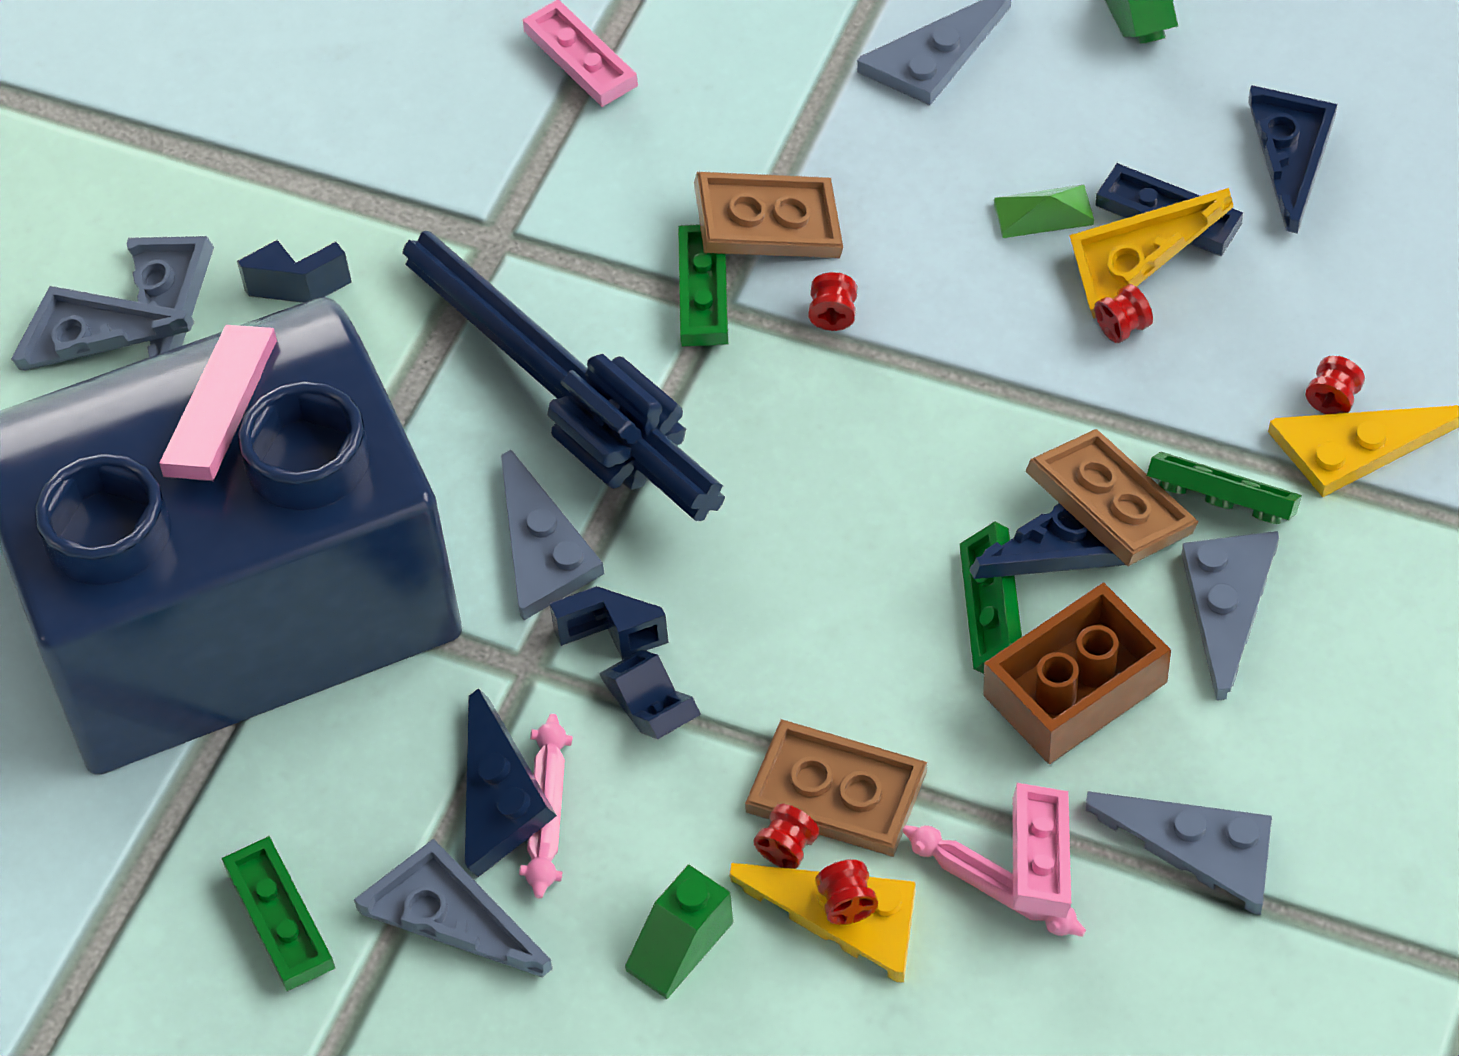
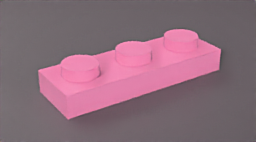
(580, 53)
(1041, 851)

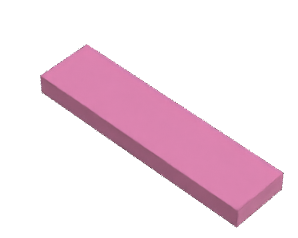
(218, 403)

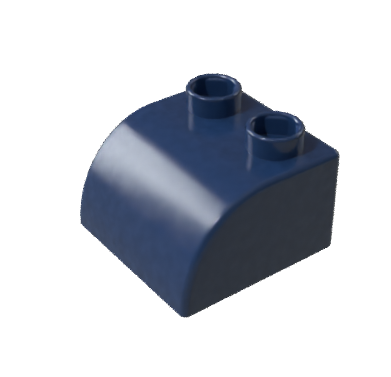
(232, 594)

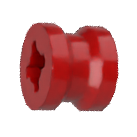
(833, 301)
(1123, 313)
(1335, 385)
(786, 836)
(846, 892)

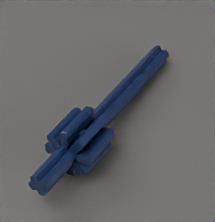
(602, 411)

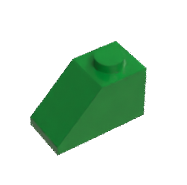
(1143, 18)
(680, 931)

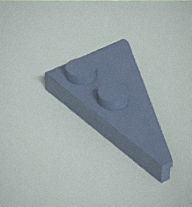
(931, 56)
(170, 276)
(84, 323)
(545, 546)
(1225, 588)
(1209, 842)
(443, 903)

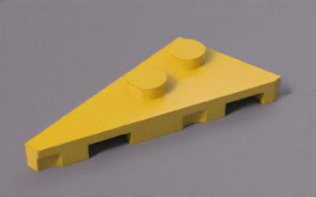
(1141, 244)
(1347, 446)
(879, 937)

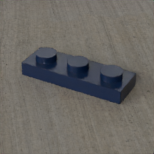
(1134, 193)

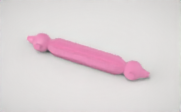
(549, 774)
(982, 875)

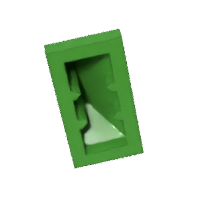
(1043, 211)

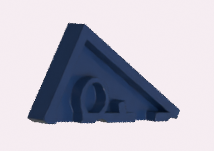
(1293, 141)
(1045, 545)
(501, 791)

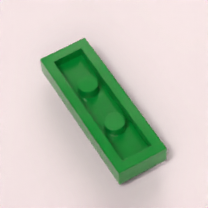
(701, 291)
(1223, 488)
(989, 601)
(278, 913)

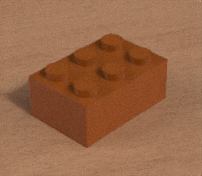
(1076, 672)

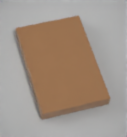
(768, 215)
(1111, 497)
(842, 784)

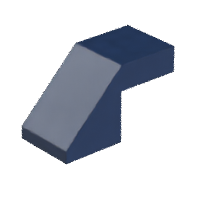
(275, 275)
(629, 621)
(648, 694)

